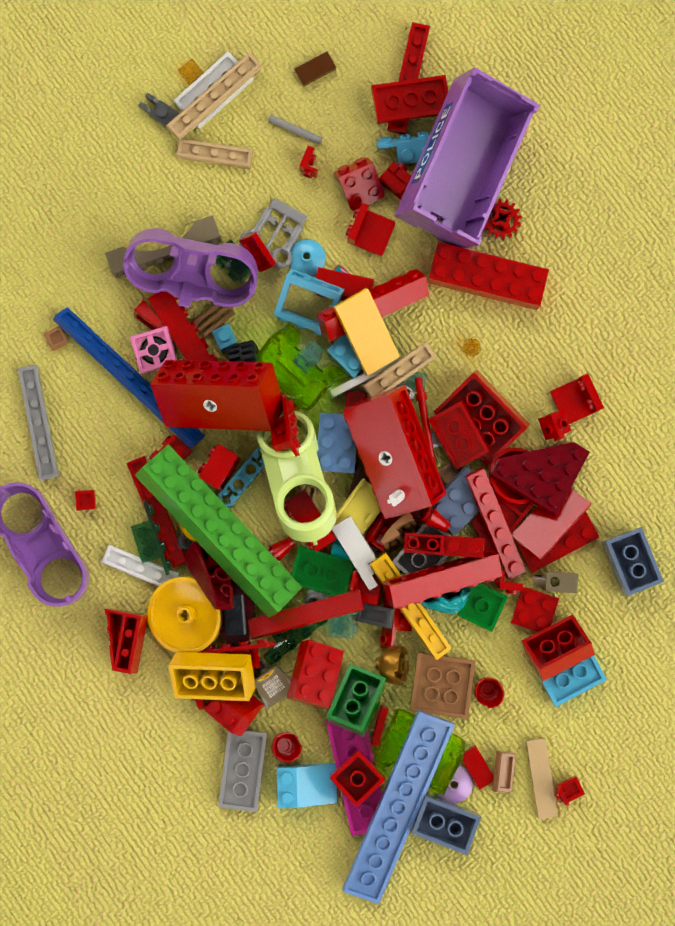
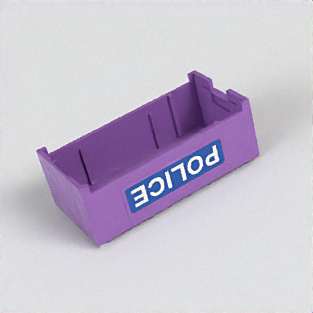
(466, 159)

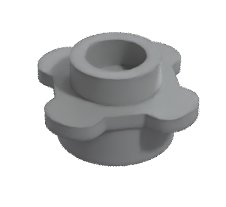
(313, 594)

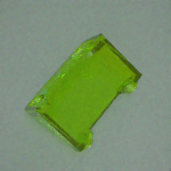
(302, 388)
(393, 741)

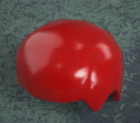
(489, 692)
(286, 747)

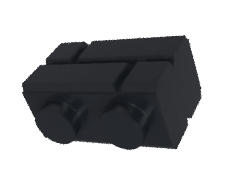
(236, 617)

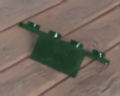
(148, 540)
(288, 641)

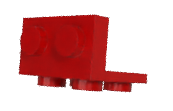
(360, 183)
(370, 230)

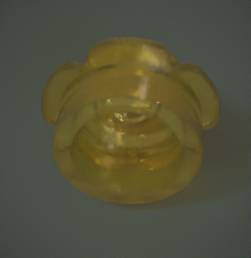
(476, 347)

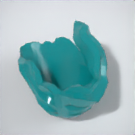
(448, 602)

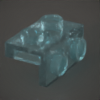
(343, 626)

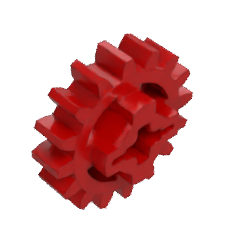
(507, 215)

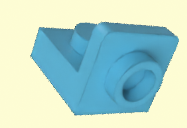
(224, 337)

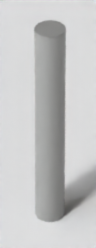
(295, 129)

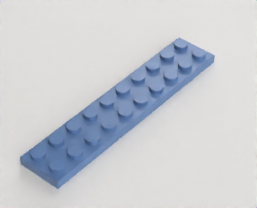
(398, 806)

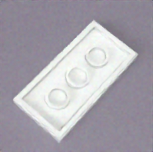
(208, 78)

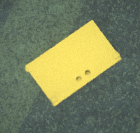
(360, 505)

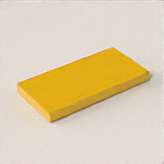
(366, 331)

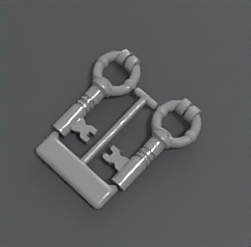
(289, 212)

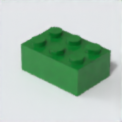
(356, 700)

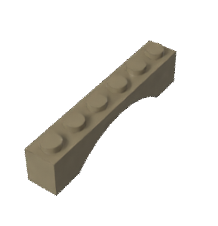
(202, 230)

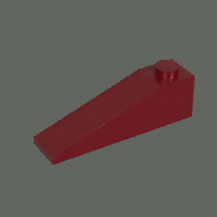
(210, 577)

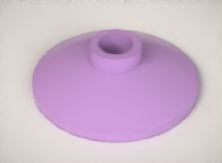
(463, 788)

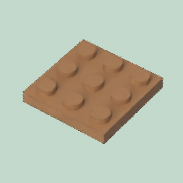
(442, 685)

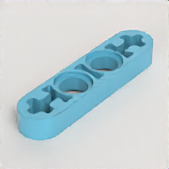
(241, 474)

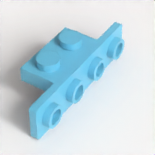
(407, 147)

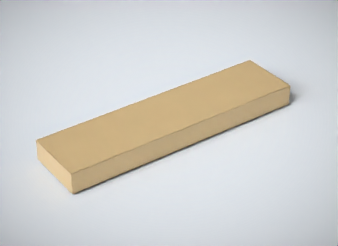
(214, 153)
(400, 370)
(541, 778)

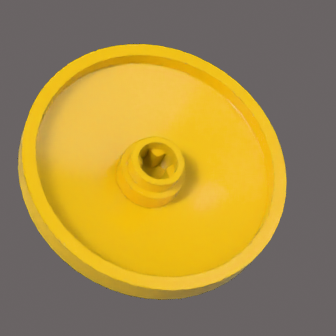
(183, 616)

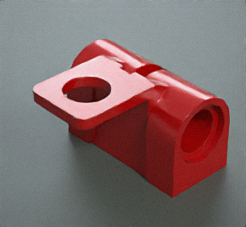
(370, 597)

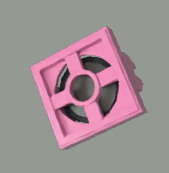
(154, 349)

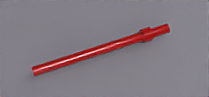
(421, 397)

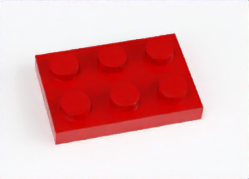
(459, 435)

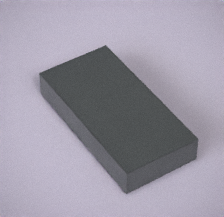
(376, 615)

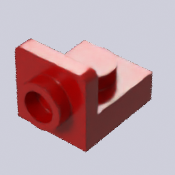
(307, 160)

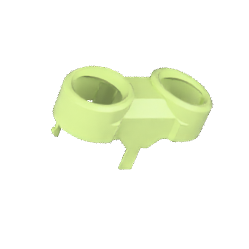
(288, 471)

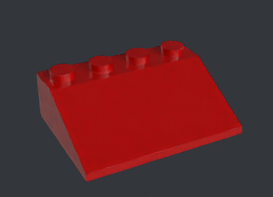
(491, 412)

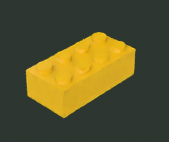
(212, 676)

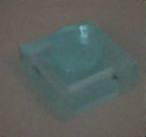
(411, 383)

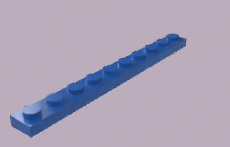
(119, 369)

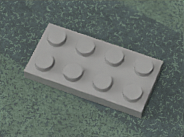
(243, 771)

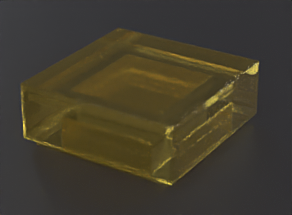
(190, 71)

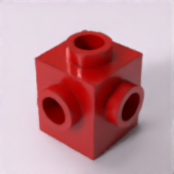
(554, 425)

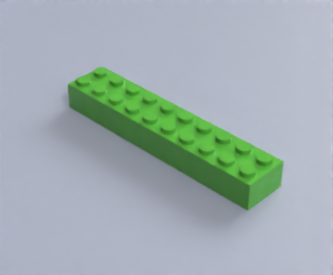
(218, 531)

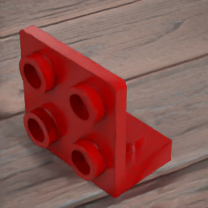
(577, 399)

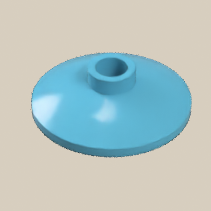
(310, 265)

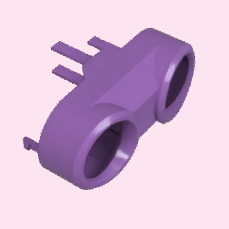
(190, 272)
(40, 546)

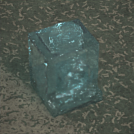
(309, 356)

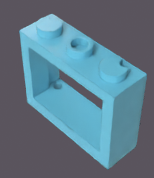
(309, 283)

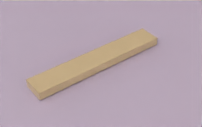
(214, 96)

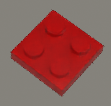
(534, 610)

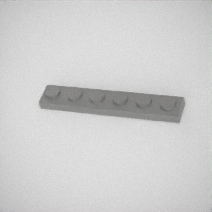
(38, 422)

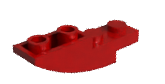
(444, 545)

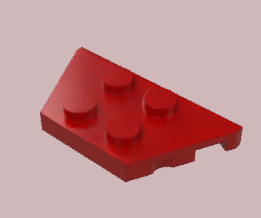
(512, 513)

